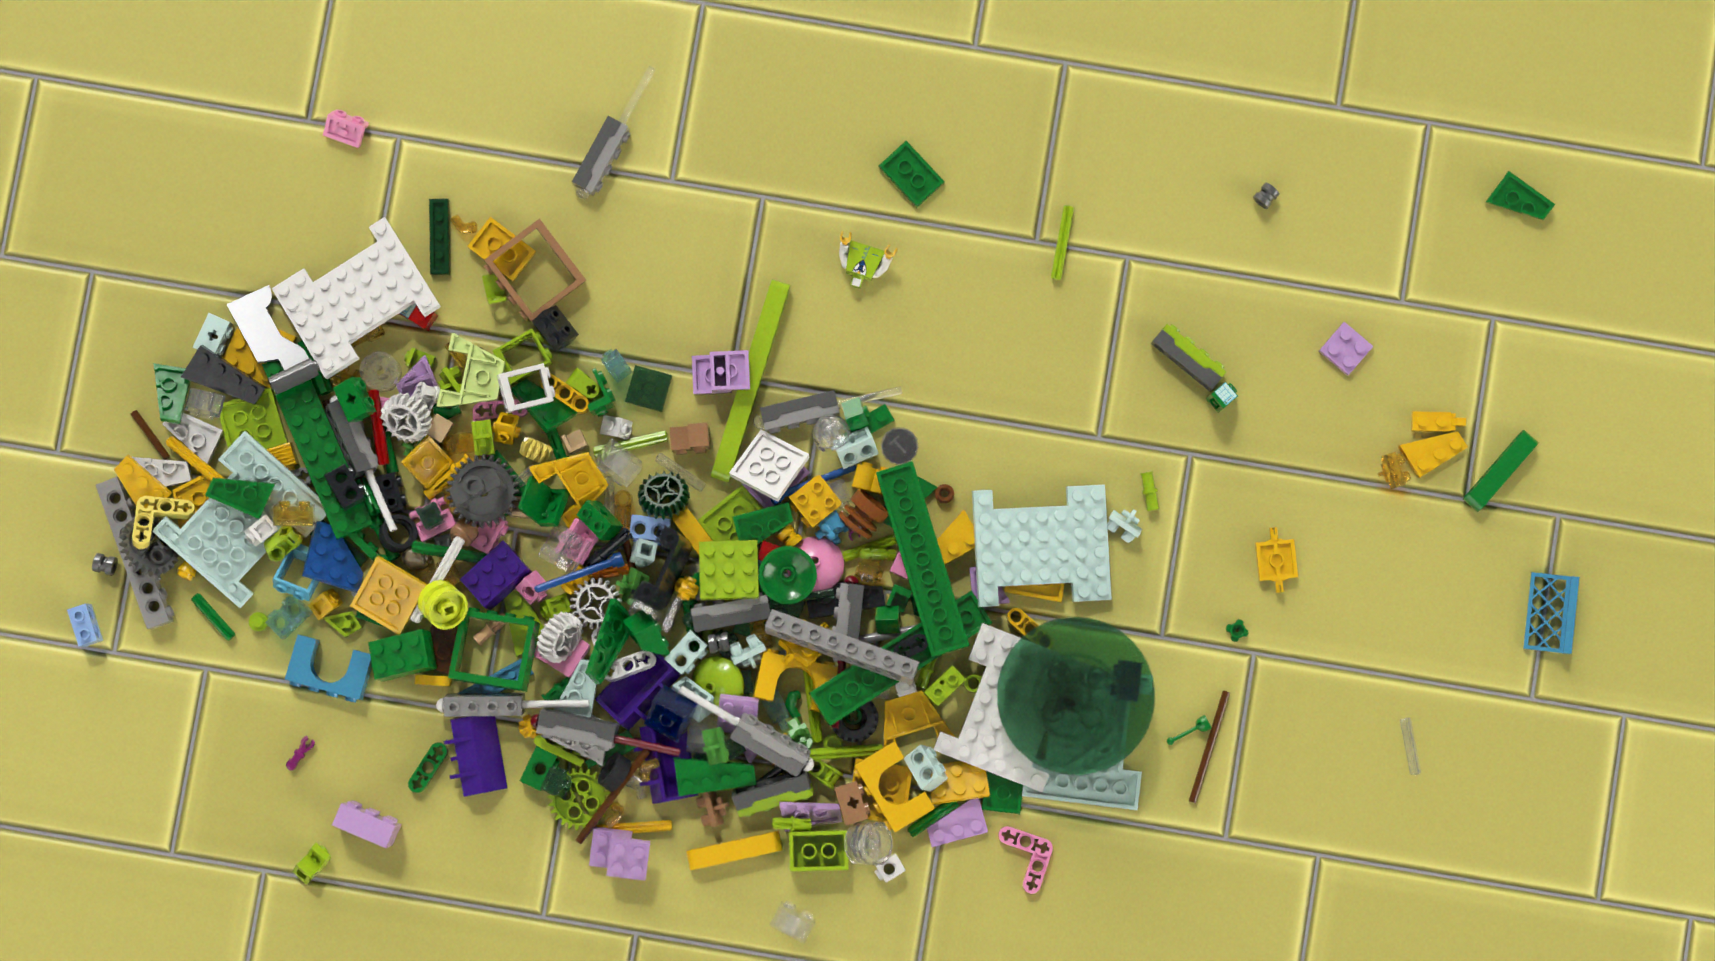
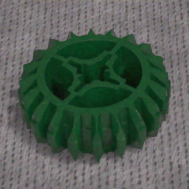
(667, 499)

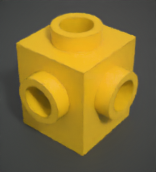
(506, 432)

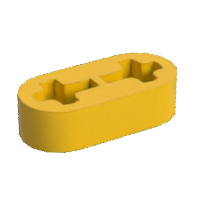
(432, 680)

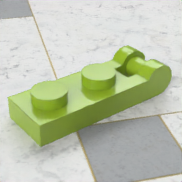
(559, 750)

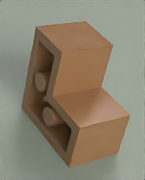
(690, 438)

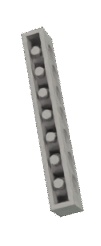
(152, 619)
(841, 647)

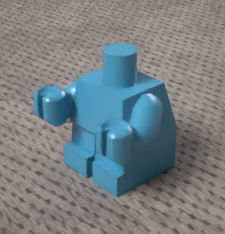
(831, 527)

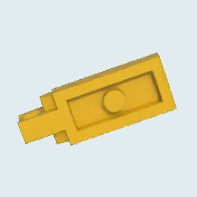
(1435, 421)

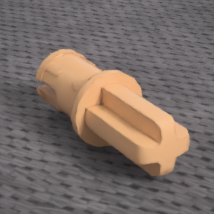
(488, 631)

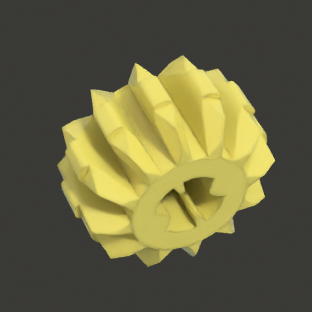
(535, 450)

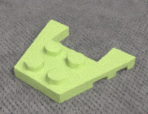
(479, 377)

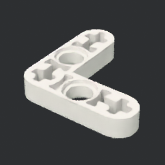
(618, 664)

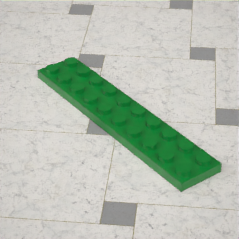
(318, 451)
(922, 559)
(858, 685)

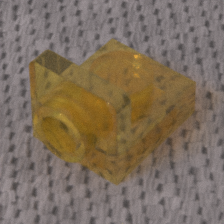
(459, 443)
(758, 629)

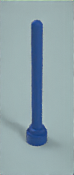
(828, 476)
(615, 560)

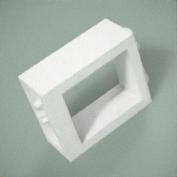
(506, 391)

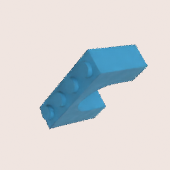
(302, 671)

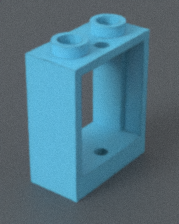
(287, 587)

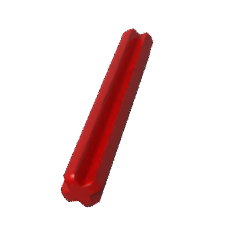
(378, 429)

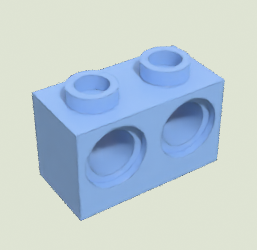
(650, 525)
(85, 625)

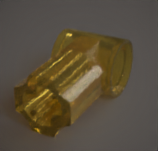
(623, 511)

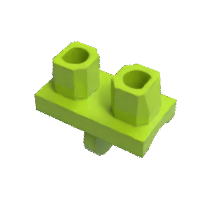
(448, 379)
(483, 437)

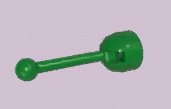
(1201, 724)

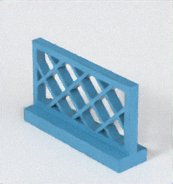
(1567, 618)

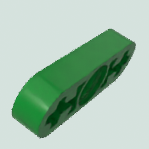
(424, 782)

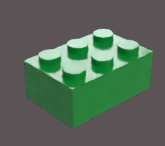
(402, 655)

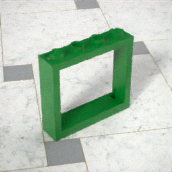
(527, 657)

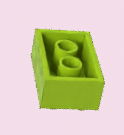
(817, 850)

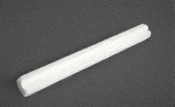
(442, 570)

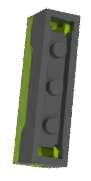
(1188, 357)
(771, 791)

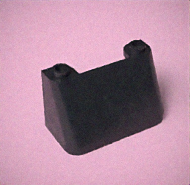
(678, 550)

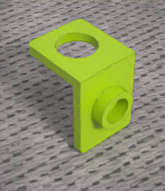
(493, 291)

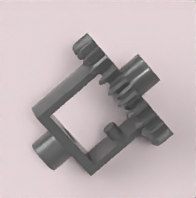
(480, 478)

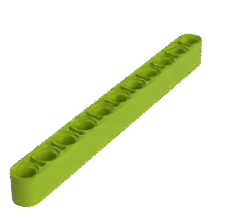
(745, 399)

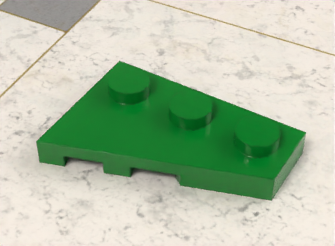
(546, 415)

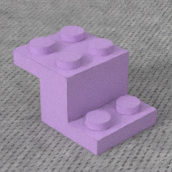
(721, 372)
(619, 853)

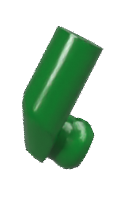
(446, 412)
(791, 701)

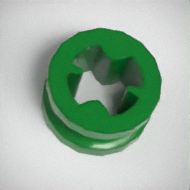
(859, 715)

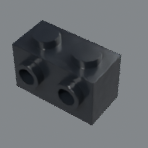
(555, 328)
(390, 487)

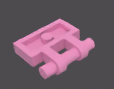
(447, 514)

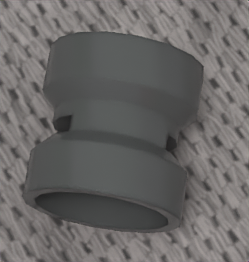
(1266, 195)
(104, 564)
(723, 642)

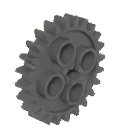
(164, 555)

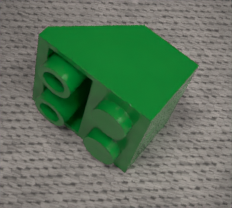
(646, 633)

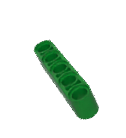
(1500, 470)

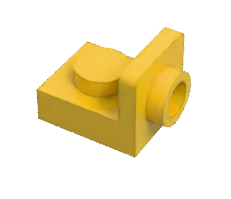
(325, 603)

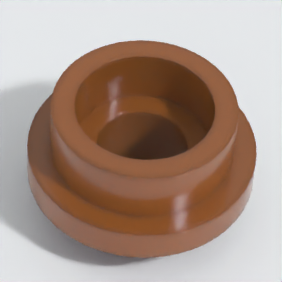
(949, 489)

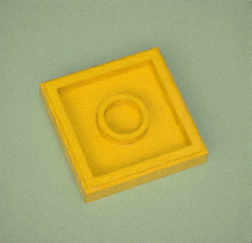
(427, 462)

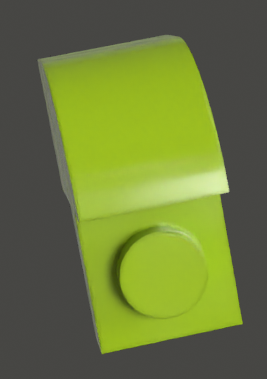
(312, 863)

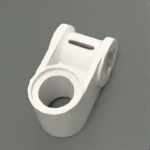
(427, 394)

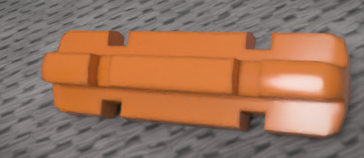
(611, 572)

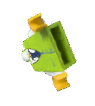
(863, 260)

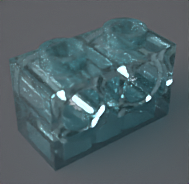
(616, 365)
(292, 621)

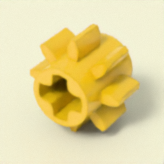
(686, 588)
(526, 728)

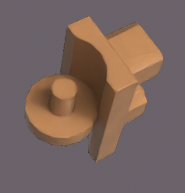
(715, 808)

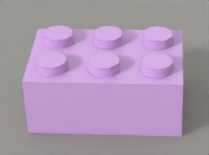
(367, 823)

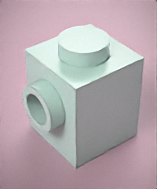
(643, 552)

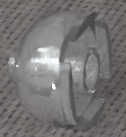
(830, 432)

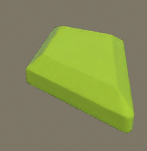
(344, 623)

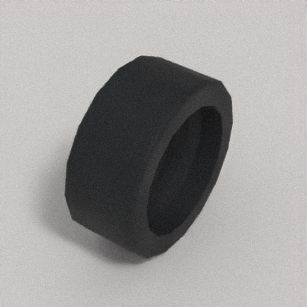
(391, 545)
(614, 772)

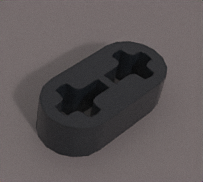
(907, 643)

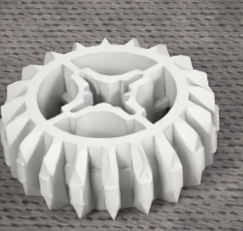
(415, 425)
(588, 588)
(559, 637)

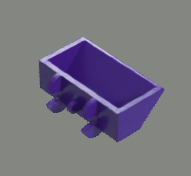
(633, 696)
(478, 754)
(663, 779)

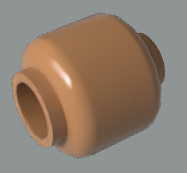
(465, 531)

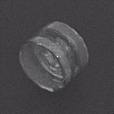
(868, 843)

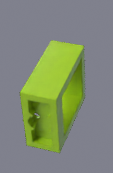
(499, 352)
(951, 681)

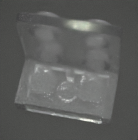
(564, 548)

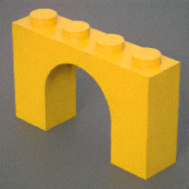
(772, 666)
(896, 814)

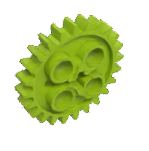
(563, 806)

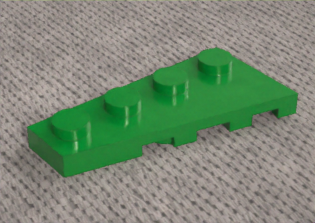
(609, 642)
(698, 776)

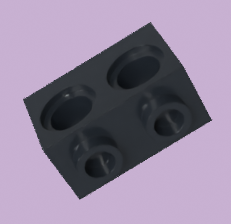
(341, 489)

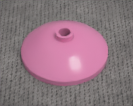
(830, 562)

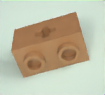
(850, 814)

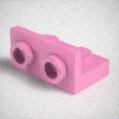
(345, 128)
(489, 536)

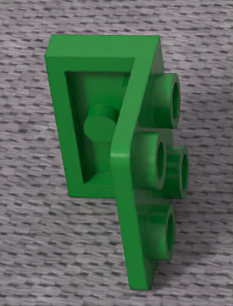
(601, 406)
(543, 503)

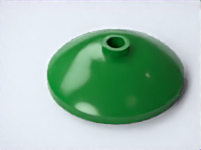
(792, 588)

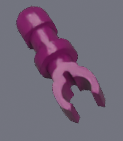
(299, 753)

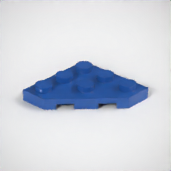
(331, 560)

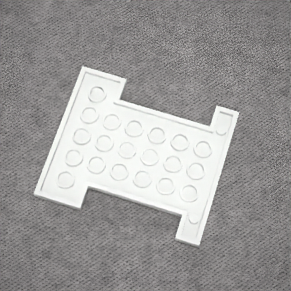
(354, 299)
(983, 735)

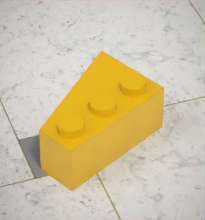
(957, 538)

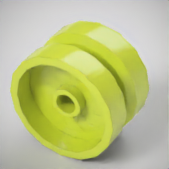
(442, 604)

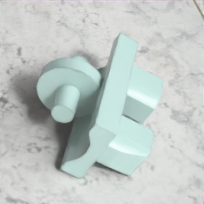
(1131, 529)
(750, 653)

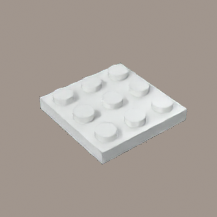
(769, 465)

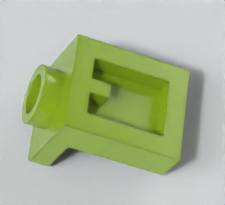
(415, 355)
(554, 606)

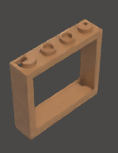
(504, 284)

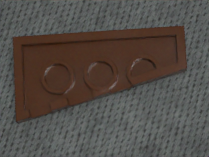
(443, 646)

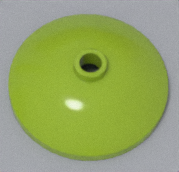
(721, 674)

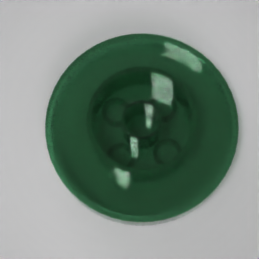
(1075, 695)

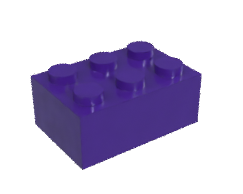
(496, 575)

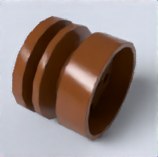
(861, 516)

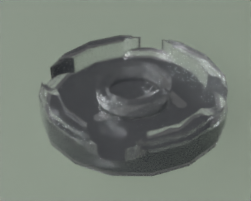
(899, 445)

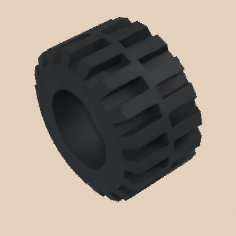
(865, 731)

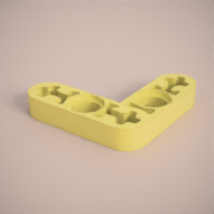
(149, 514)

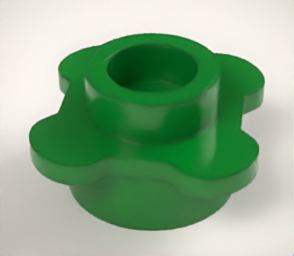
(1243, 632)

